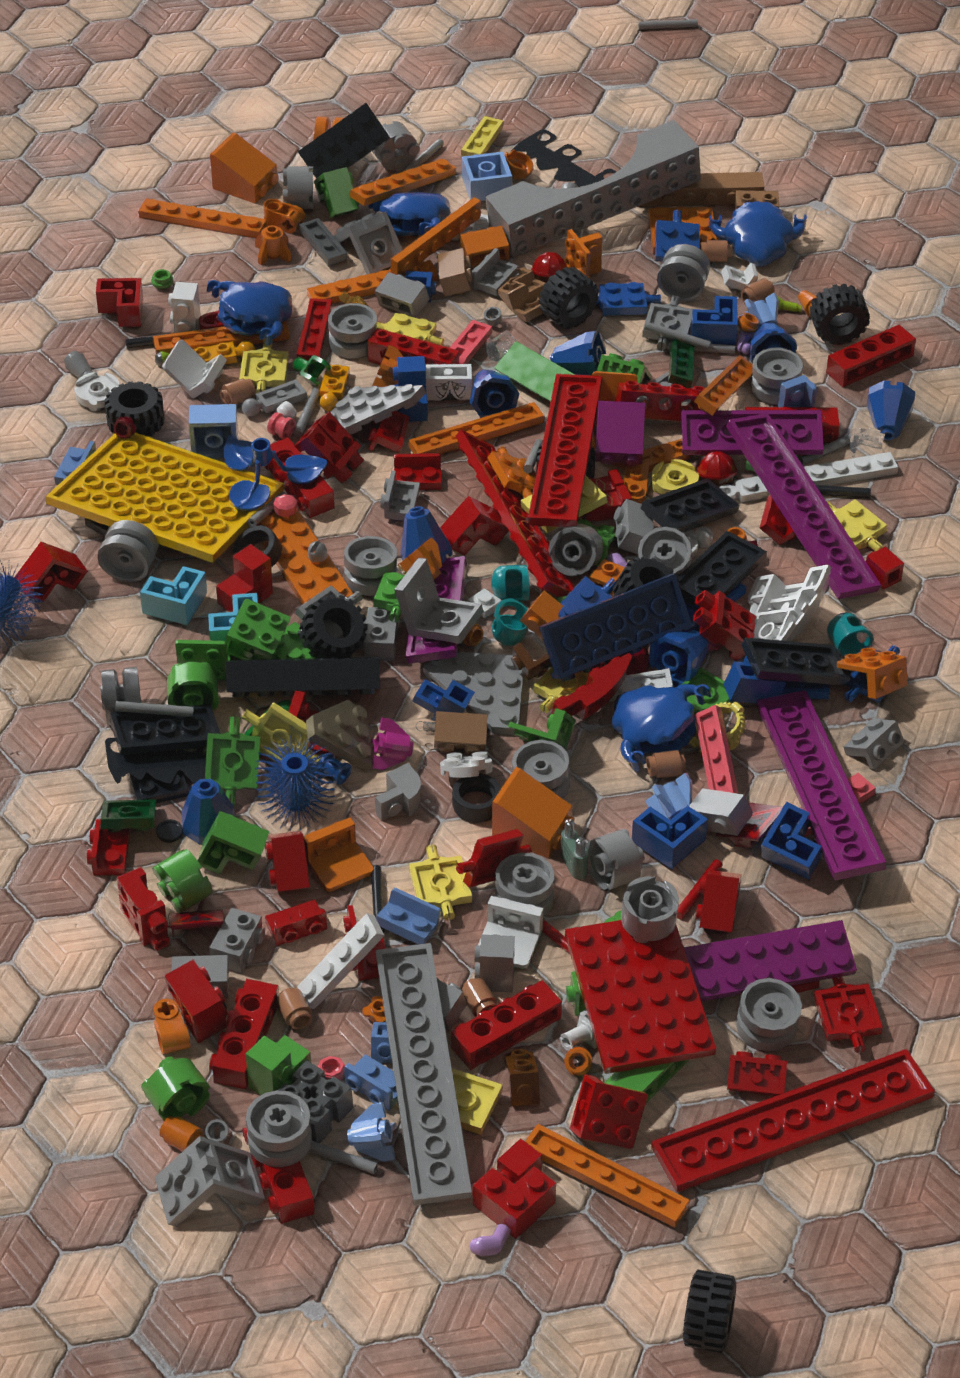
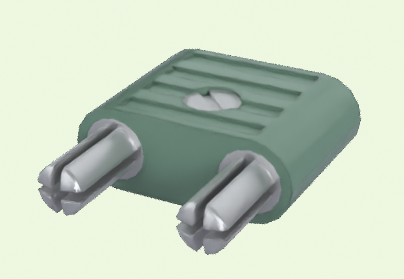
(574, 851)

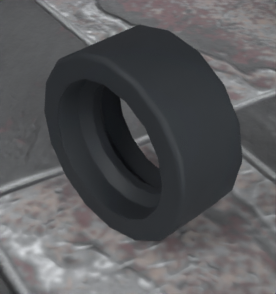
(257, 534)
(474, 812)

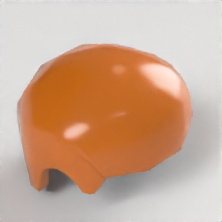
(519, 164)

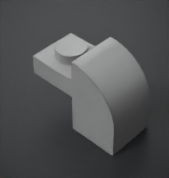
(401, 794)

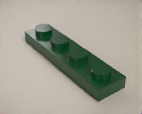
(681, 364)

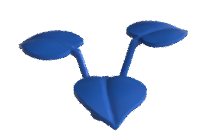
(242, 454)

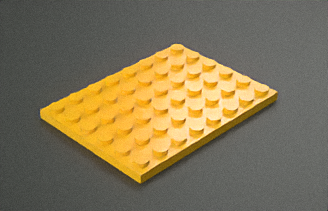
(163, 488)

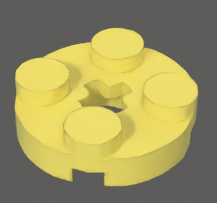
(664, 475)

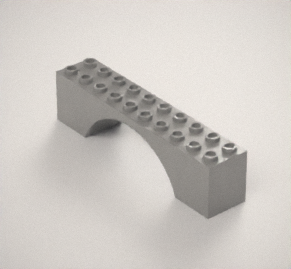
(539, 215)

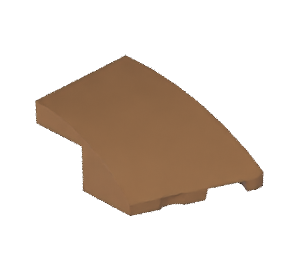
(523, 294)

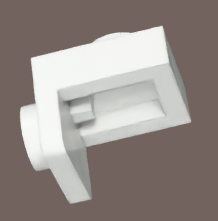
(737, 278)

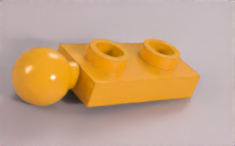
(227, 350)
(333, 386)

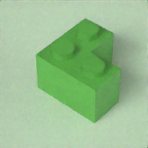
(335, 190)
(233, 841)
(274, 1063)

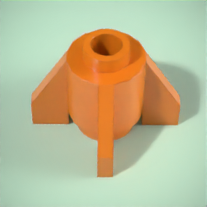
(272, 244)
(386, 368)
(429, 551)

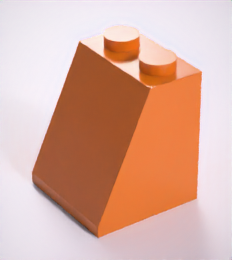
(242, 170)
(532, 810)

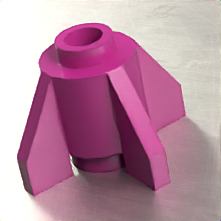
(392, 745)

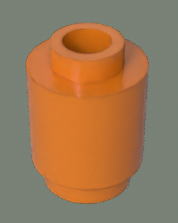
(179, 1132)

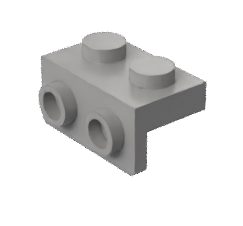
(493, 273)
(399, 497)
(875, 741)

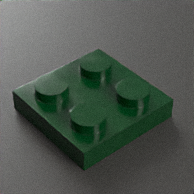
(128, 814)

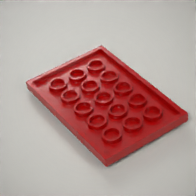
(638, 997)

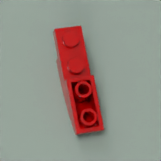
(598, 691)

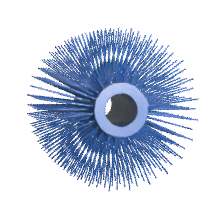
(9, 593)
(295, 782)

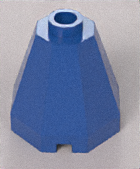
(771, 336)
(580, 354)
(492, 393)
(890, 407)
(420, 527)
(680, 653)
(202, 807)

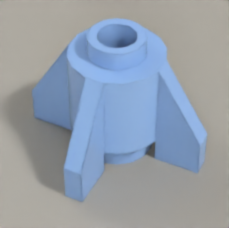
(764, 311)
(672, 798)
(371, 1133)

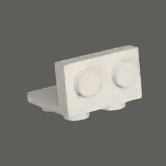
(191, 370)
(516, 920)

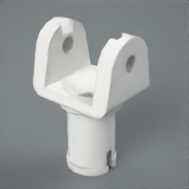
(580, 1034)

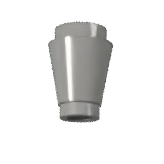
(77, 364)

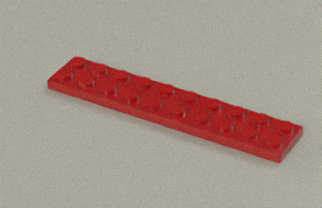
(565, 451)
(507, 502)
(791, 1120)

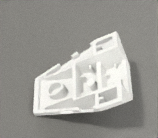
(787, 609)

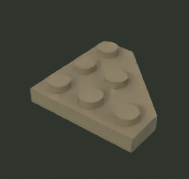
(344, 733)

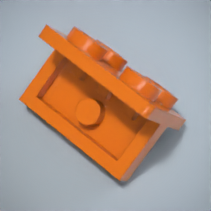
(584, 252)

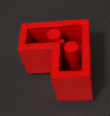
(121, 297)
(471, 523)
(50, 568)
(250, 575)
(288, 861)
(719, 900)
(197, 999)
(517, 1203)

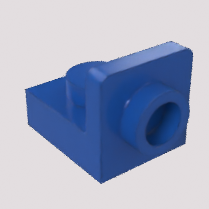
(425, 278)

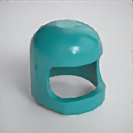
(511, 582)
(508, 628)
(843, 633)

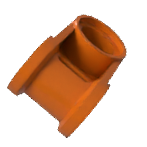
(280, 215)
(169, 1026)

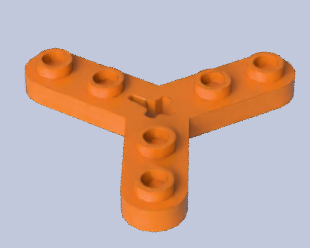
(637, 476)

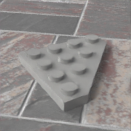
(375, 404)
(492, 679)

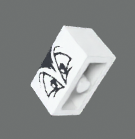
(448, 381)

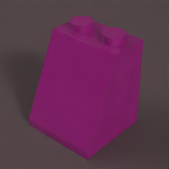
(620, 432)

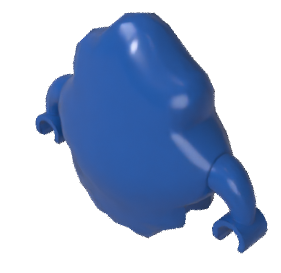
(414, 211)
(758, 232)
(252, 307)
(656, 719)

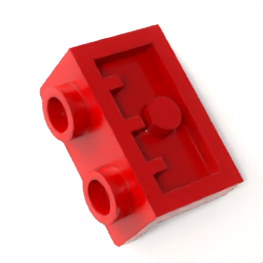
(389, 432)
(419, 468)
(775, 524)
(108, 851)
(296, 922)
(757, 1074)

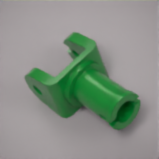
(311, 369)

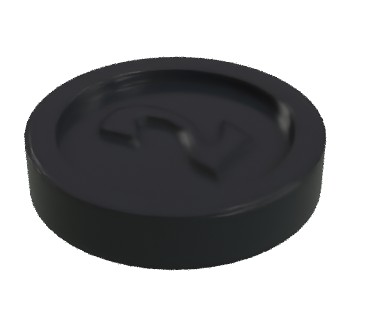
(169, 831)

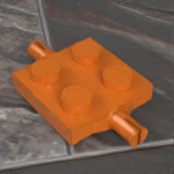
(511, 472)

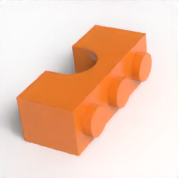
(542, 611)

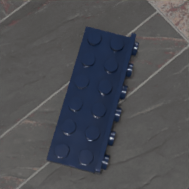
(614, 627)

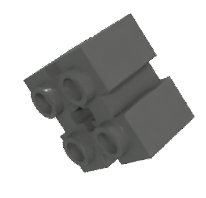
(325, 1098)

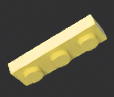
(482, 137)

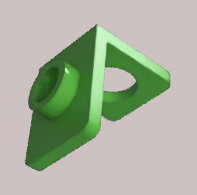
(574, 995)

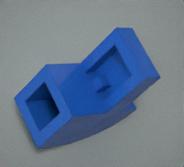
(437, 699)

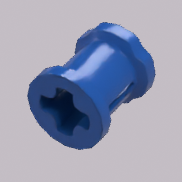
(341, 770)

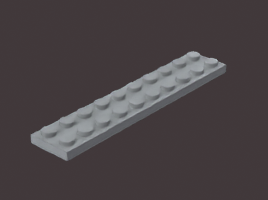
(423, 1075)

